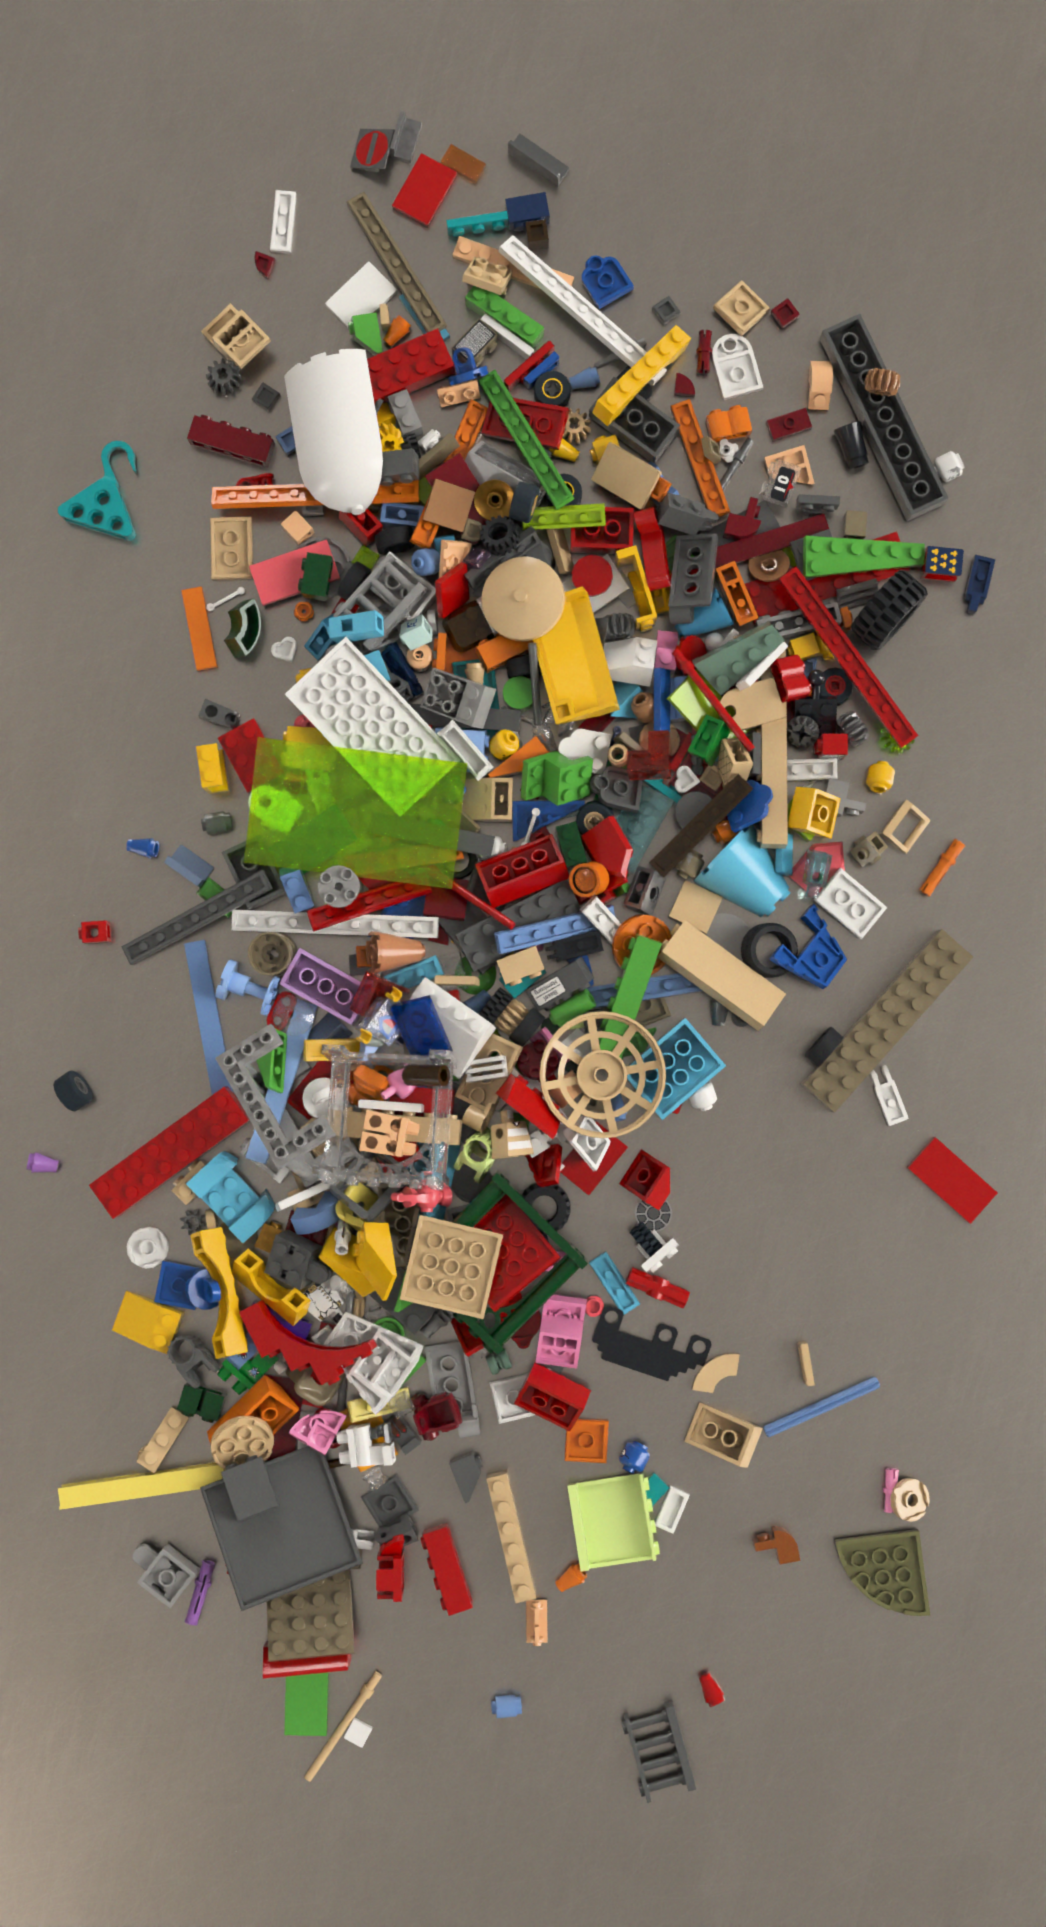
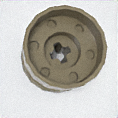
(260, 953)

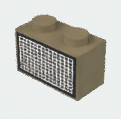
(479, 340)

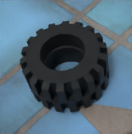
(559, 1196)

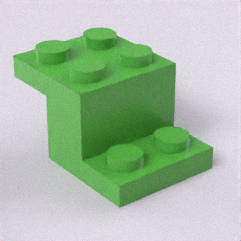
(556, 778)

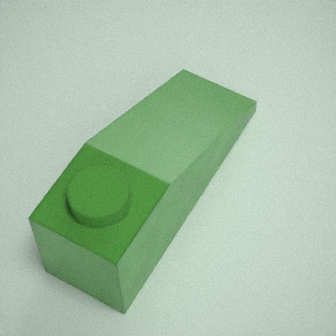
(273, 1066)

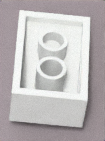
(631, 660)

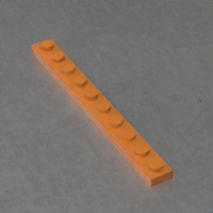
(299, 495)

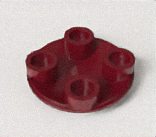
(530, 1060)

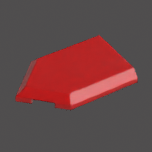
(608, 846)

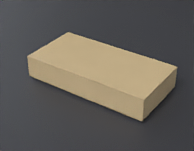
(457, 980)
(805, 1363)

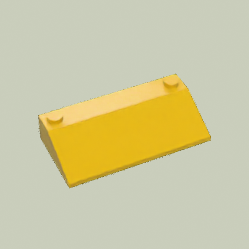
(576, 663)

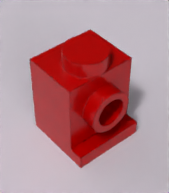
(86, 929)

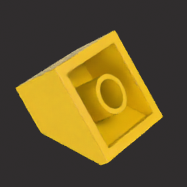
(813, 812)

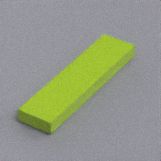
(567, 517)

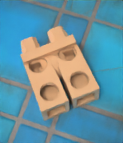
(395, 1134)

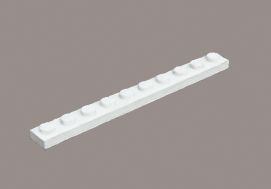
(574, 303)
(299, 923)

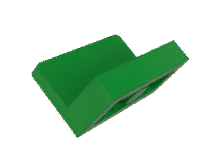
(708, 739)

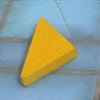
(638, 593)

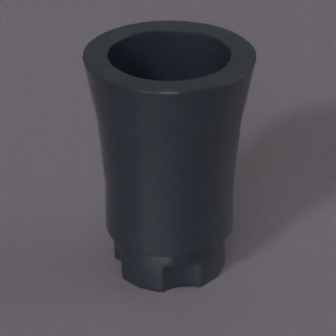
(852, 444)

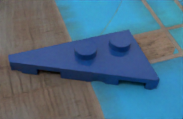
(548, 813)

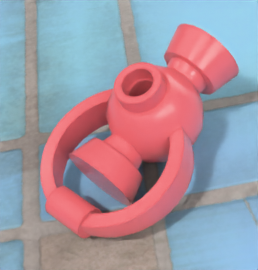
(423, 1198)

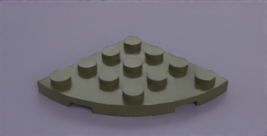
(888, 1570)

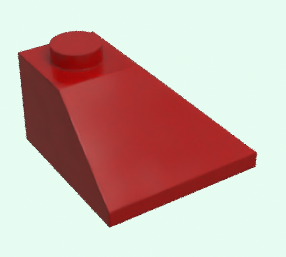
(648, 1179)

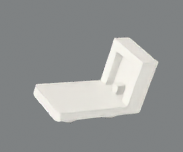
(430, 440)

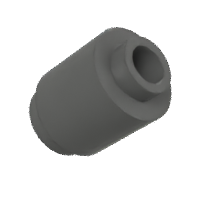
(216, 822)

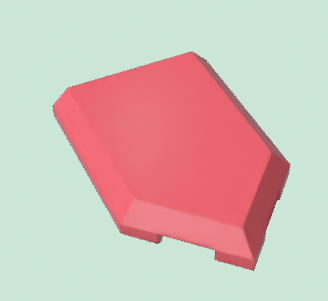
(837, 862)

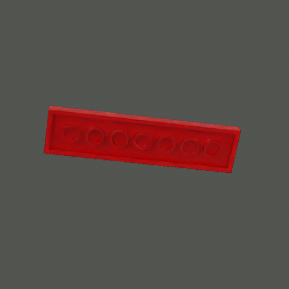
(772, 598)

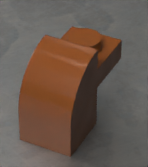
(782, 1541)

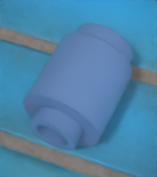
(506, 1706)

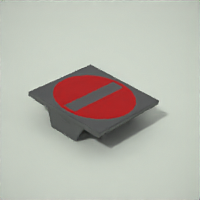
(372, 149)

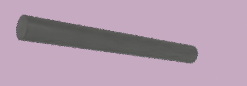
(534, 673)

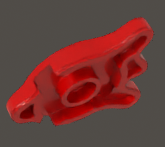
(528, 1330)

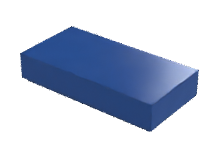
(547, 365)

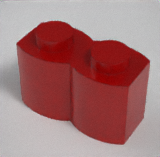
(790, 678)

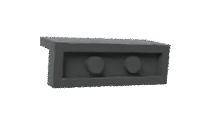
(538, 159)

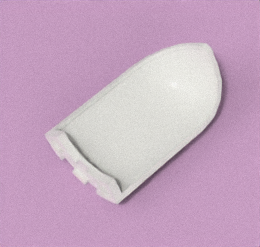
(336, 429)

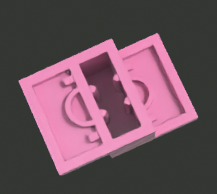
(561, 1331)

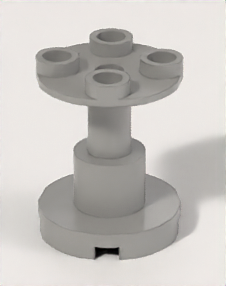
(339, 886)

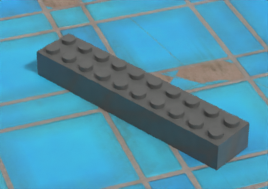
(883, 420)

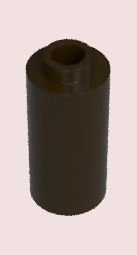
(426, 1075)

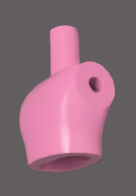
(397, 1086)

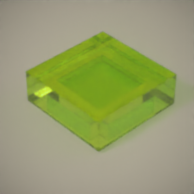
(366, 557)

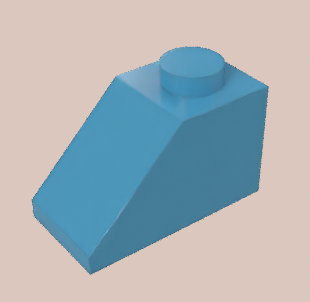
(319, 640)

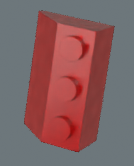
(529, 1104)
(552, 1397)

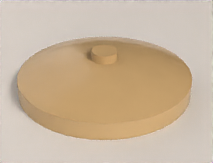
(523, 598)

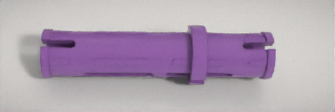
(206, 1570)

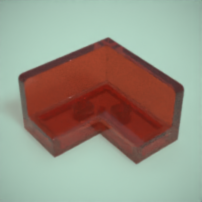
(655, 761)
(371, 987)

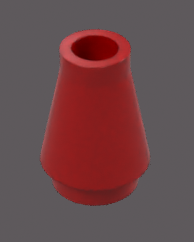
(712, 1692)

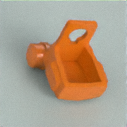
(368, 1084)

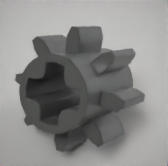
(187, 1224)

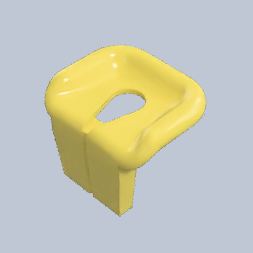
(357, 1194)

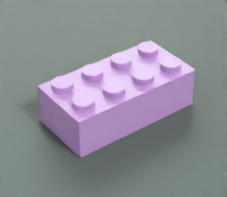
(322, 985)

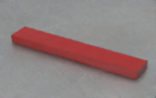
(366, 903)

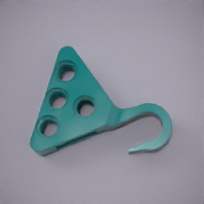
(90, 497)

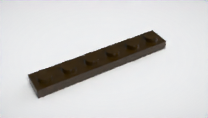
(701, 825)

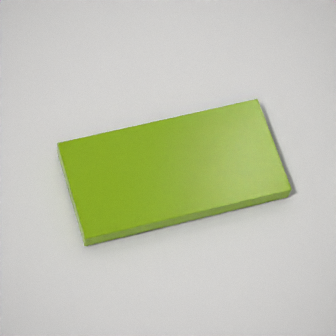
(695, 706)

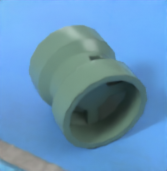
(498, 1362)

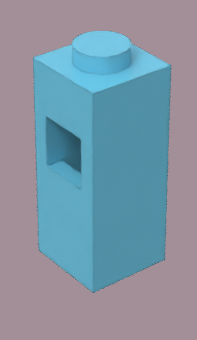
(356, 626)

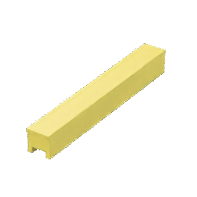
(138, 1485)

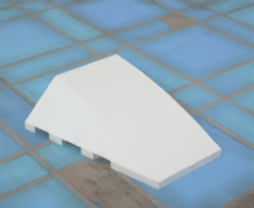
(386, 1369)

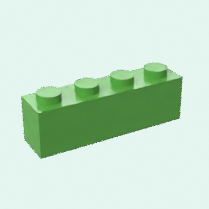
(510, 317)

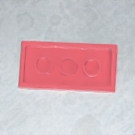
(280, 575)

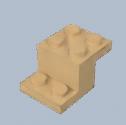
(236, 336)

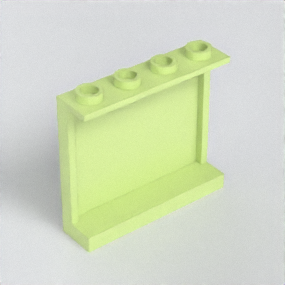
(613, 1521)

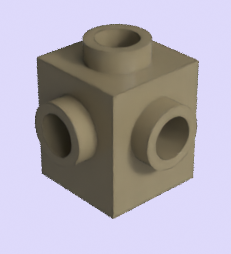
(868, 849)

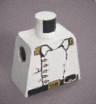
(324, 1302)

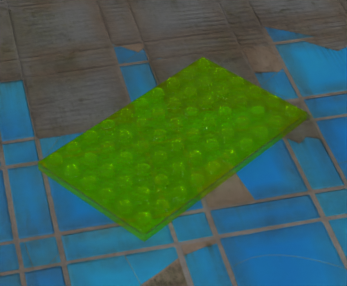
(355, 810)

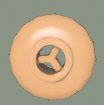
(420, 664)

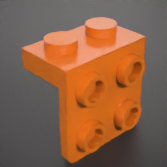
(447, 654)

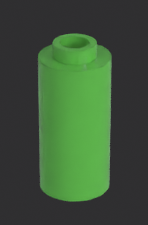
(572, 1008)

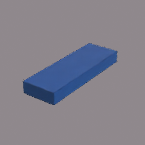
(661, 703)

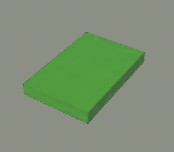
(306, 1705)

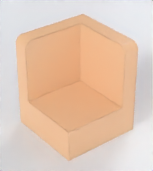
(297, 528)

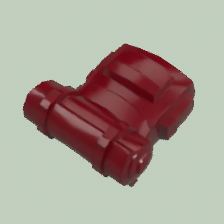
(435, 1414)

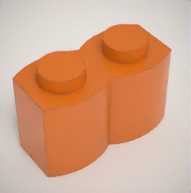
(728, 424)

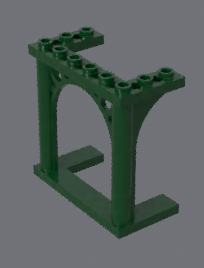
(525, 1308)

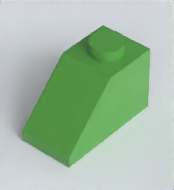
(366, 332)

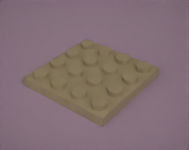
(312, 1620)

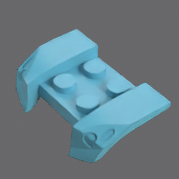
(231, 1196)

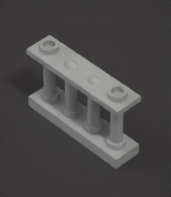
(400, 606)

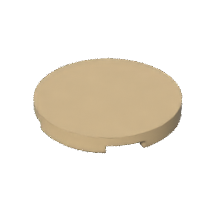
(241, 1439)

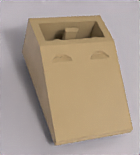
(489, 799)

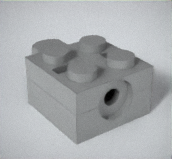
(165, 1572)

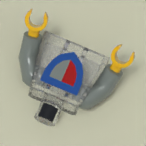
(378, 1022)

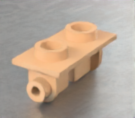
(458, 393)
(536, 1622)

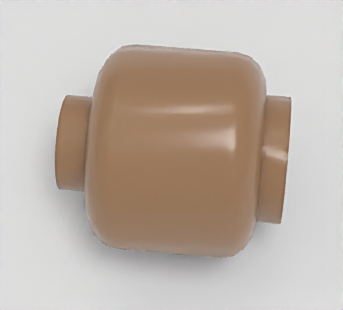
(643, 707)

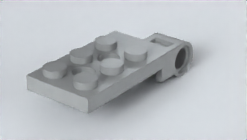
(462, 1374)

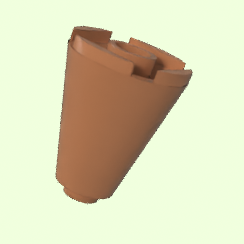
(392, 951)

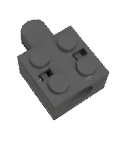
(296, 1261)

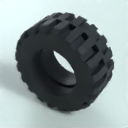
(889, 609)

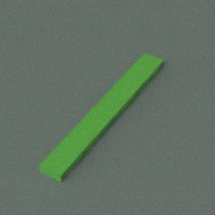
(526, 439)

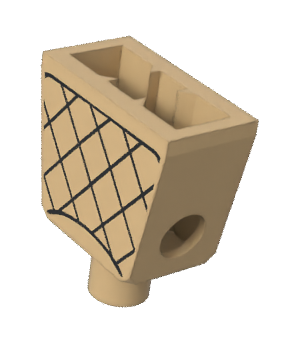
(733, 760)

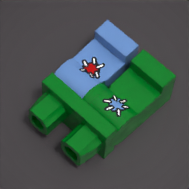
(246, 1369)

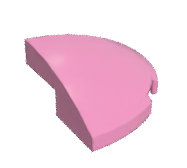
(318, 1430)

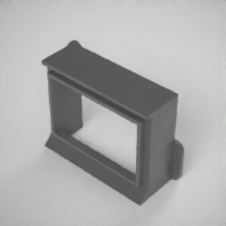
(381, 1203)

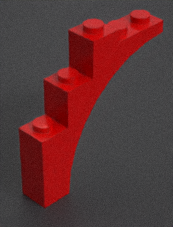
(299, 1353)

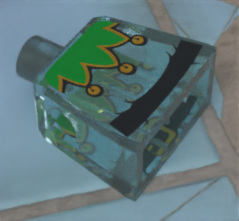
(816, 862)

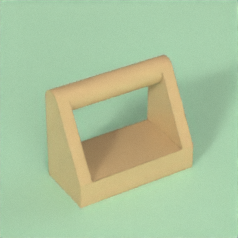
(897, 818)

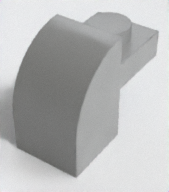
(840, 789)

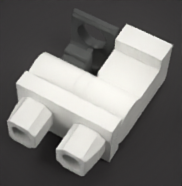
(360, 1445)

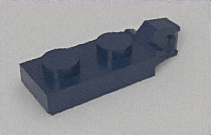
(978, 582)
(399, 666)

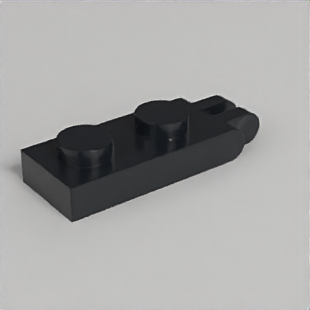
(575, 946)

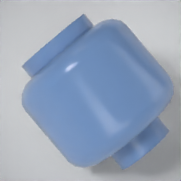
(425, 561)

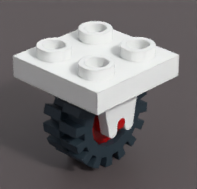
(652, 1247)

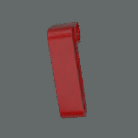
(653, 549)

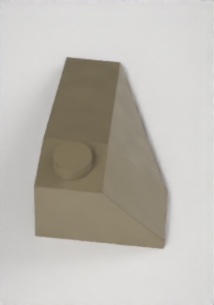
(401, 1225)

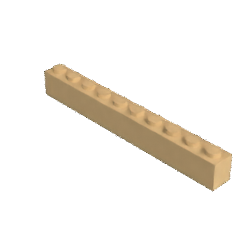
(774, 826)

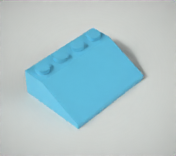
(687, 1065)

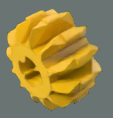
(390, 437)

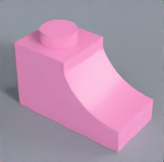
(665, 646)

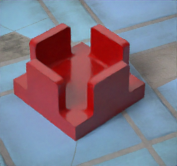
(390, 1577)

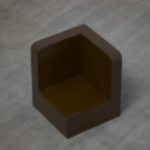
(537, 235)

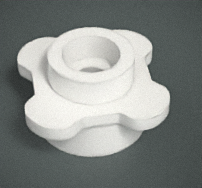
(732, 448)

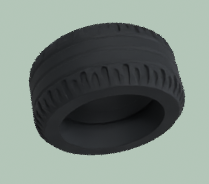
(749, 943)

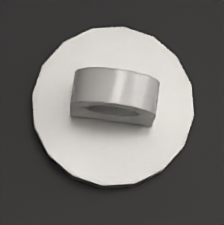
(317, 1097)

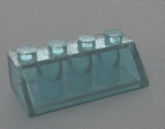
(642, 827)

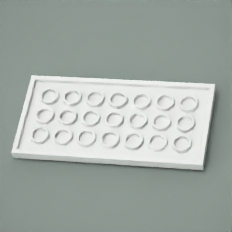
(361, 709)

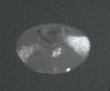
(303, 1019)

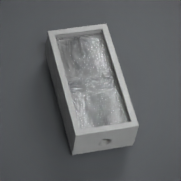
(489, 464)

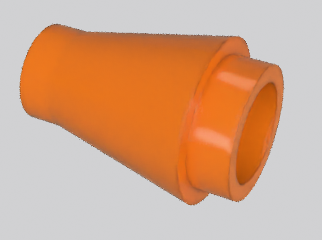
(396, 331)
(571, 1578)

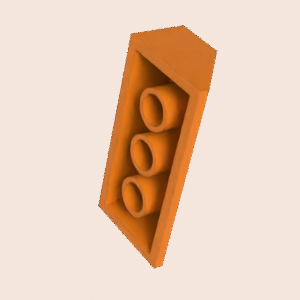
(264, 1400)

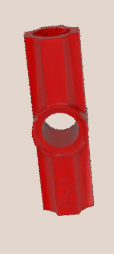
(657, 1287)

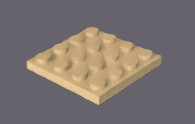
(451, 1266)

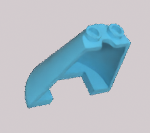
(745, 875)

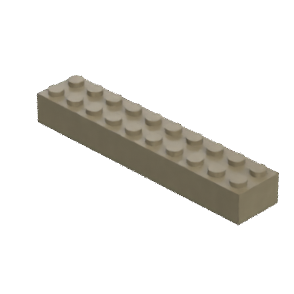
(887, 1020)

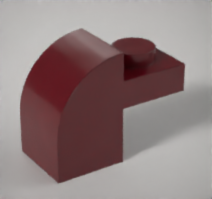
(743, 527)

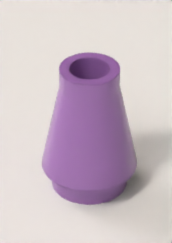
(41, 1163)

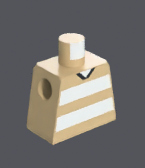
(510, 1137)

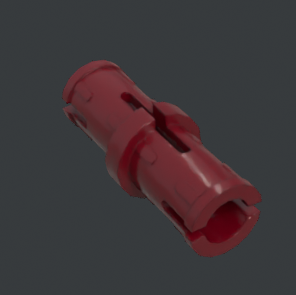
(704, 351)

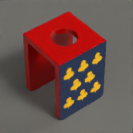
(942, 563)

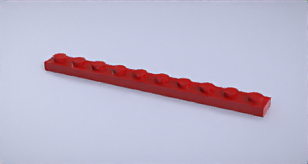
(848, 657)

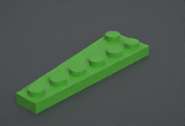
(842, 555)

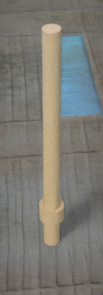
(365, 1693)

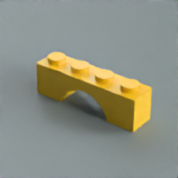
(288, 1303)

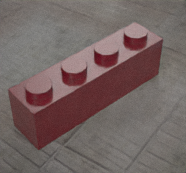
(231, 440)

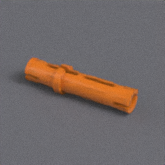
(946, 861)

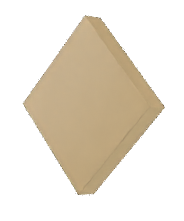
(741, 308)

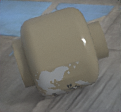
(690, 865)

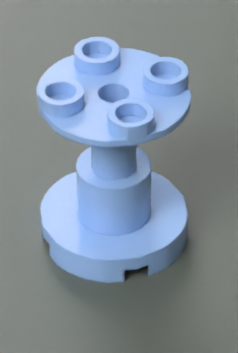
(240, 984)

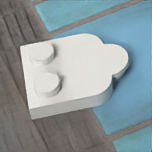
(587, 743)

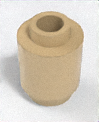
(615, 750)

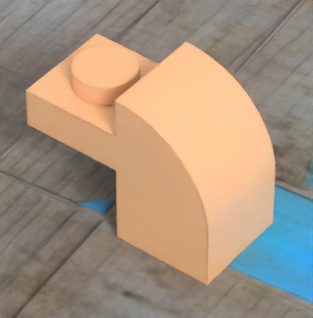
(820, 385)

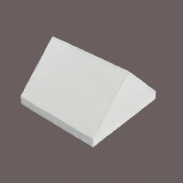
(589, 1148)

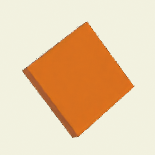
(587, 1441)

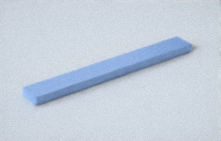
(277, 1101)

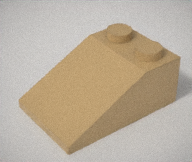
(723, 1435)

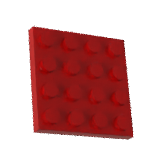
(522, 1252)

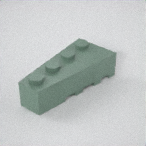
(738, 656)

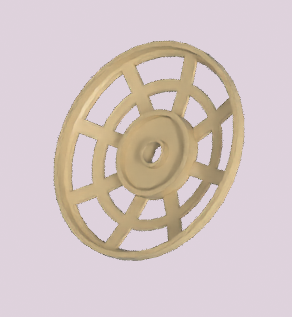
(616, 1074)

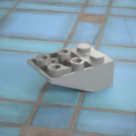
(458, 698)

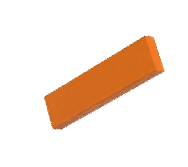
(199, 628)

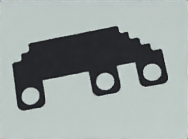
(647, 1357)

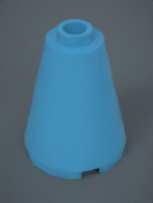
(708, 617)

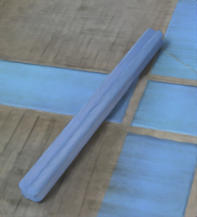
(821, 1407)

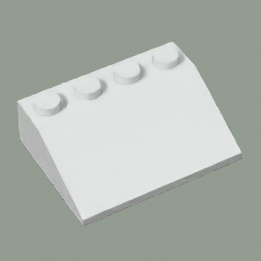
(462, 1025)

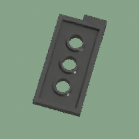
(680, 601)

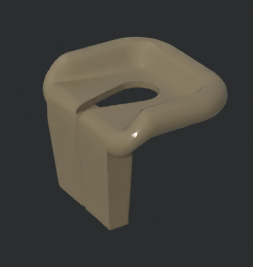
(310, 1390)

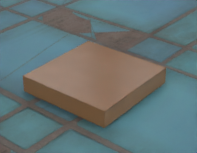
(448, 505)

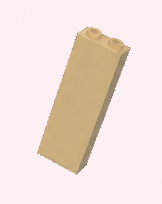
(721, 975)

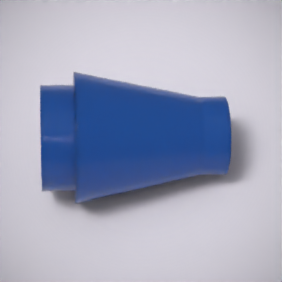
(145, 847)

